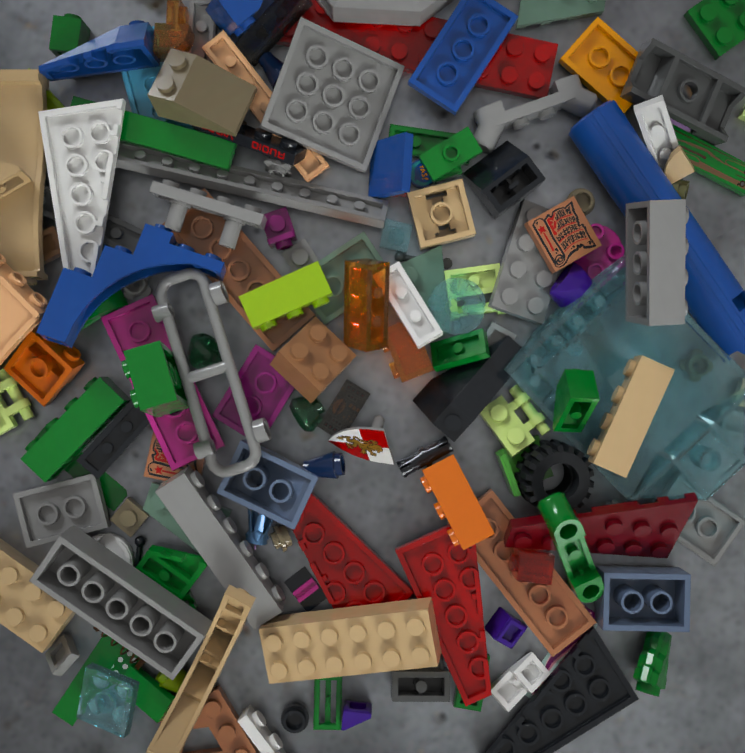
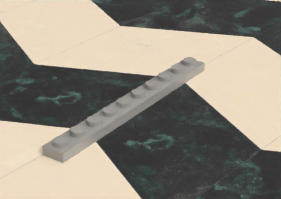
(256, 185)

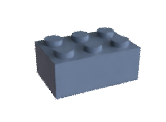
(644, 599)

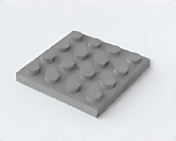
(332, 95)

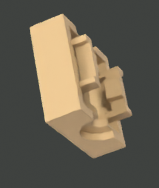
(433, 212)

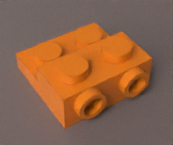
(43, 367)

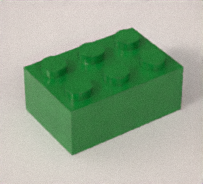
(154, 379)

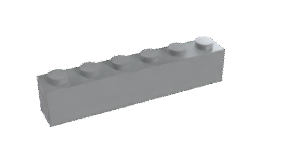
(219, 543)

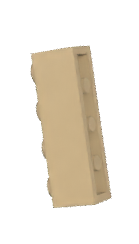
(630, 415)

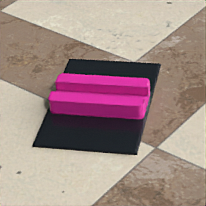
(305, 589)

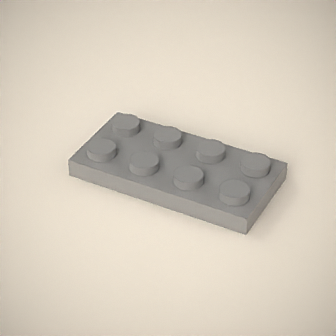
(523, 277)

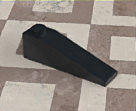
(464, 391)

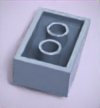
(271, 488)

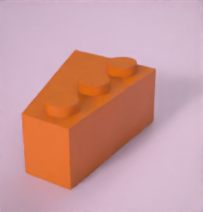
(456, 503)

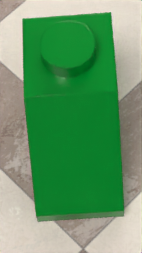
(574, 400)

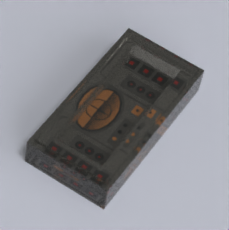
(344, 408)

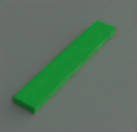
(174, 139)

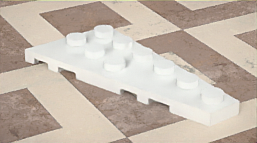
(81, 166)

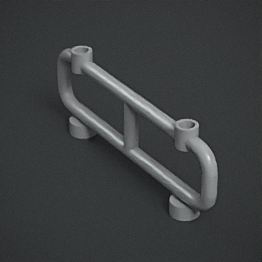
(255, 431)

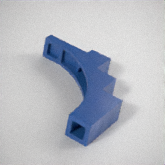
(80, 294)

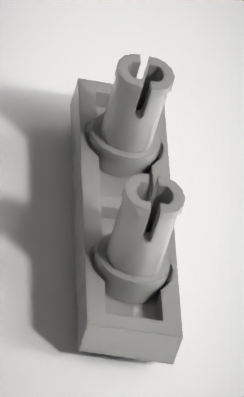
(196, 199)

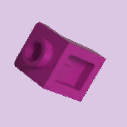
(279, 229)

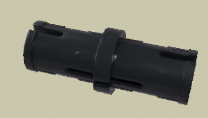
(425, 456)

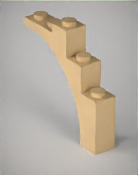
(203, 672)

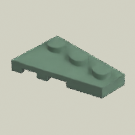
(547, 11)

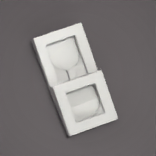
(519, 679)

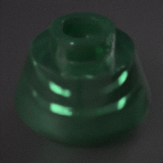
(203, 351)
(306, 413)

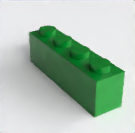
(75, 428)

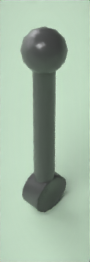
(401, 257)

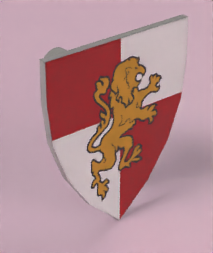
(365, 442)

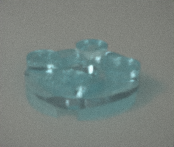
(458, 290)

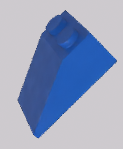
(233, 15)

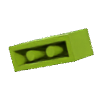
(286, 297)

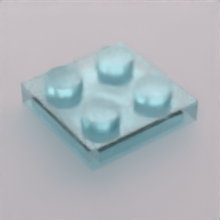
(107, 700)

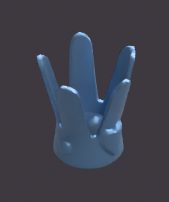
(258, 528)

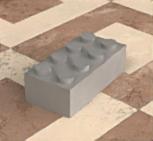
(656, 262)

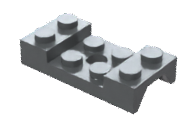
(665, 71)

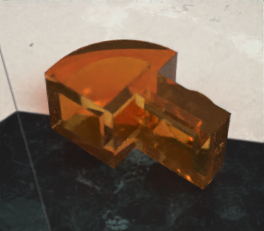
(175, 32)

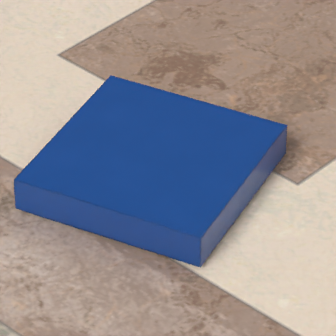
(391, 166)

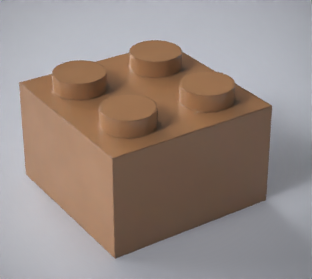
(312, 359)

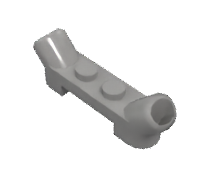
(565, 94)

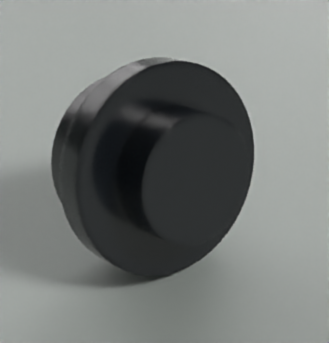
(294, 718)

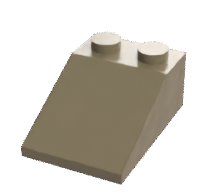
(200, 93)

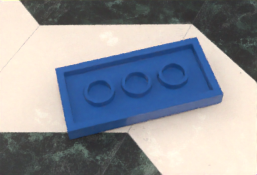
(462, 52)

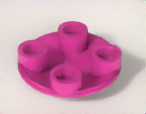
(605, 255)

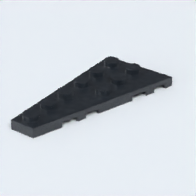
(571, 701)

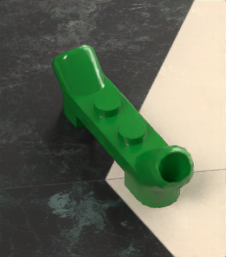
(571, 547)

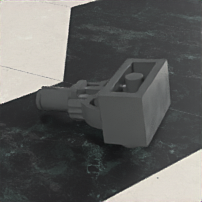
(421, 684)

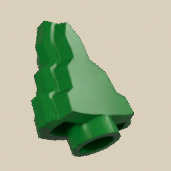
(653, 663)

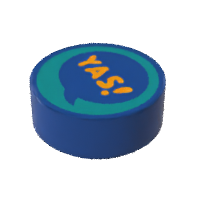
(419, 176)

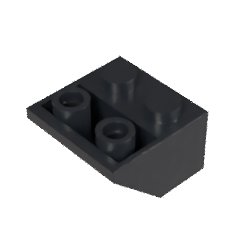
(503, 178)

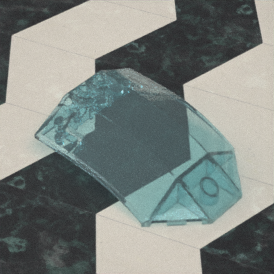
(700, 422)

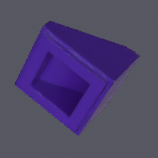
(505, 628)
(355, 713)

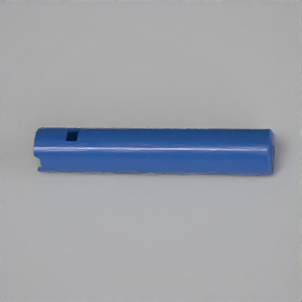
(634, 176)

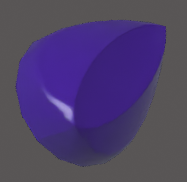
(570, 285)

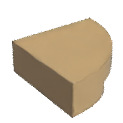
(678, 165)

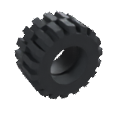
(540, 459)

